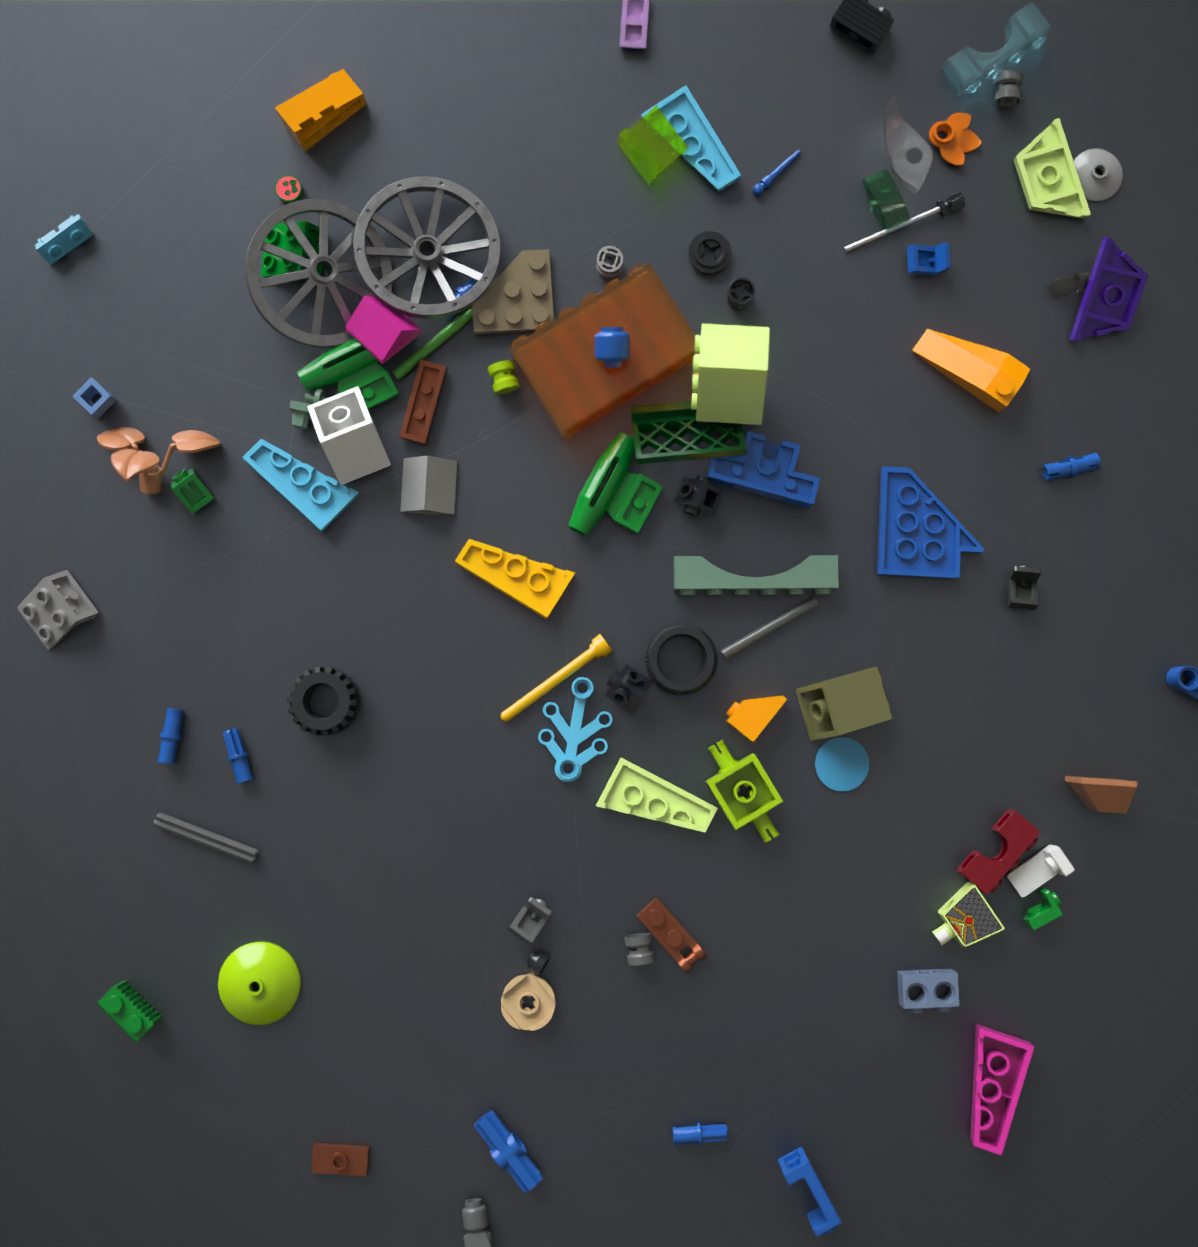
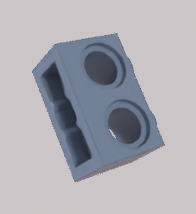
(929, 982)

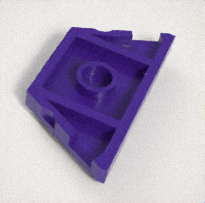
(1110, 293)

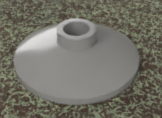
(1094, 186)

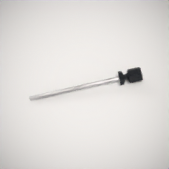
(953, 203)

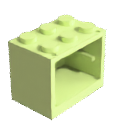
(730, 374)

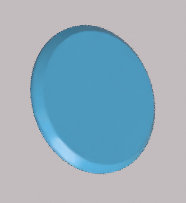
(842, 764)

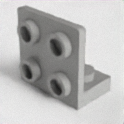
(56, 608)

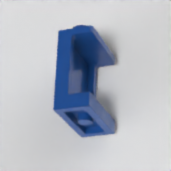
(795, 1167)

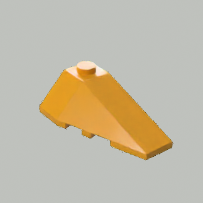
(980, 370)

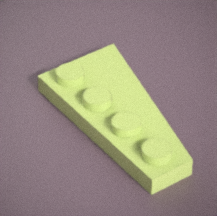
(649, 796)

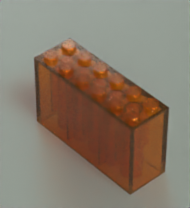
(561, 358)

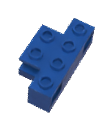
(766, 472)

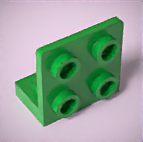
(284, 239)

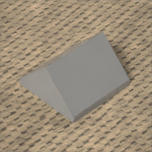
(429, 485)

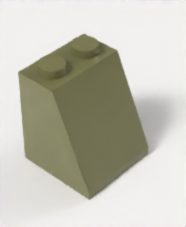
(844, 704)

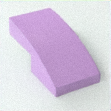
(634, 24)

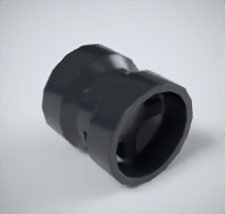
(741, 288)

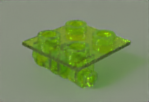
(651, 144)

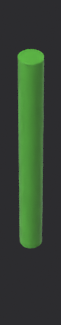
(434, 343)

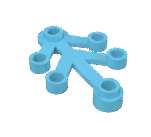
(574, 734)

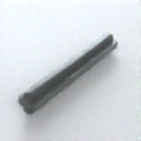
(205, 838)

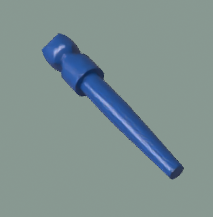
(768, 180)

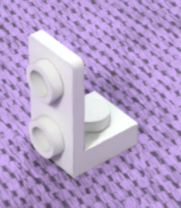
(1039, 870)

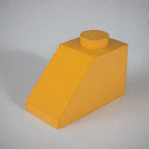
(753, 715)

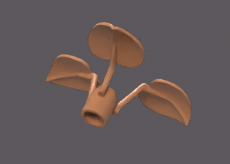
(133, 462)

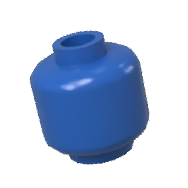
(612, 346)

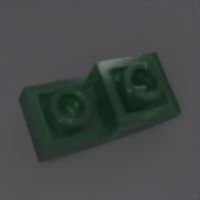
(887, 198)

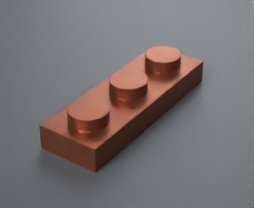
(423, 402)

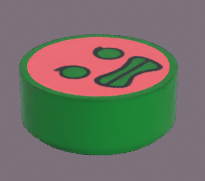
(288, 189)

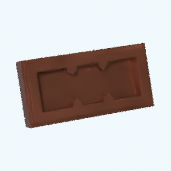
(340, 1159)

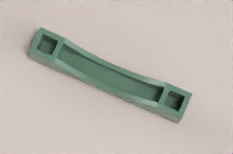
(698, 574)

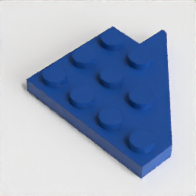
(917, 530)

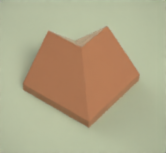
(1103, 794)

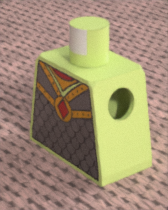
(967, 918)

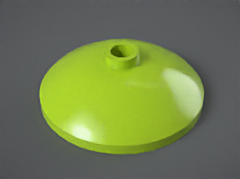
(276, 975)

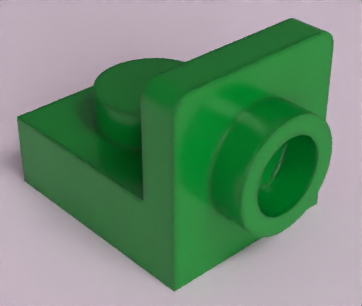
(191, 490)
(1041, 915)

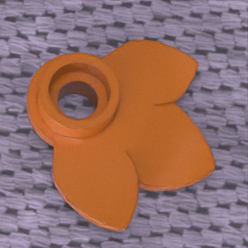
(958, 138)

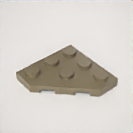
(518, 297)

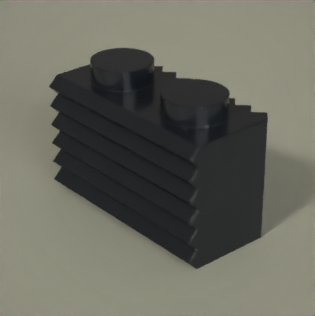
(862, 23)

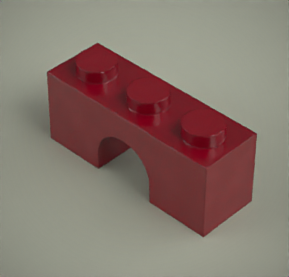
(1016, 837)

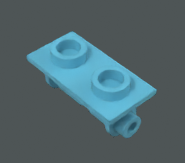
(71, 234)

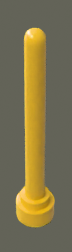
(597, 649)

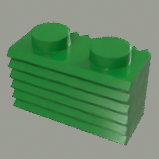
(129, 1011)

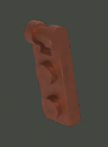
(671, 934)

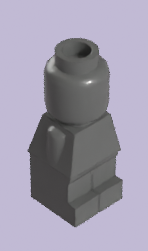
(476, 1222)

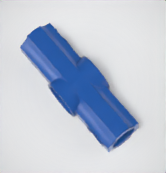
(508, 1151)

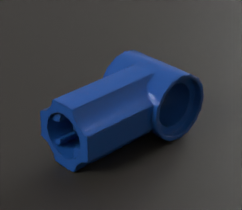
(1190, 687)

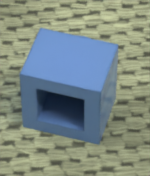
(87, 394)

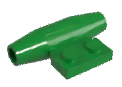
(350, 367)
(615, 491)

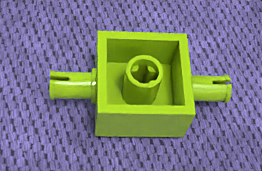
(761, 795)

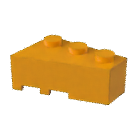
(321, 108)

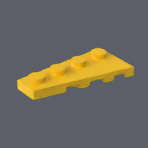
(522, 579)

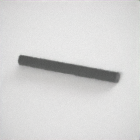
(769, 627)

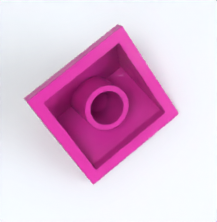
(381, 328)

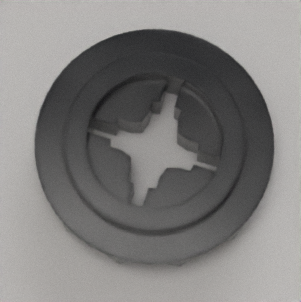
(711, 240)

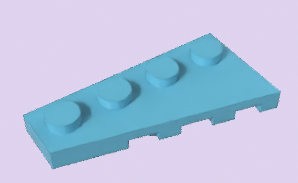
(705, 149)
(306, 489)

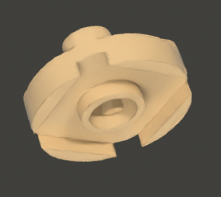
(528, 1018)

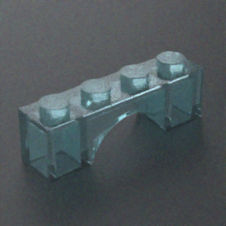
(969, 67)

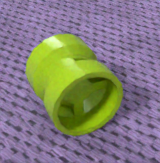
(503, 377)

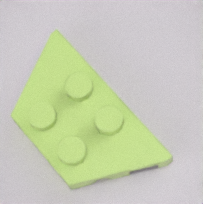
(1051, 175)

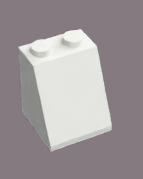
(348, 435)

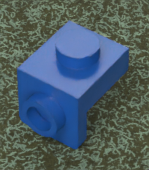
(928, 259)

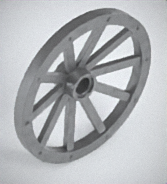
(424, 263)
(255, 284)

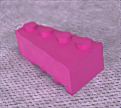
(997, 1084)

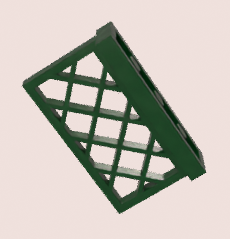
(680, 416)

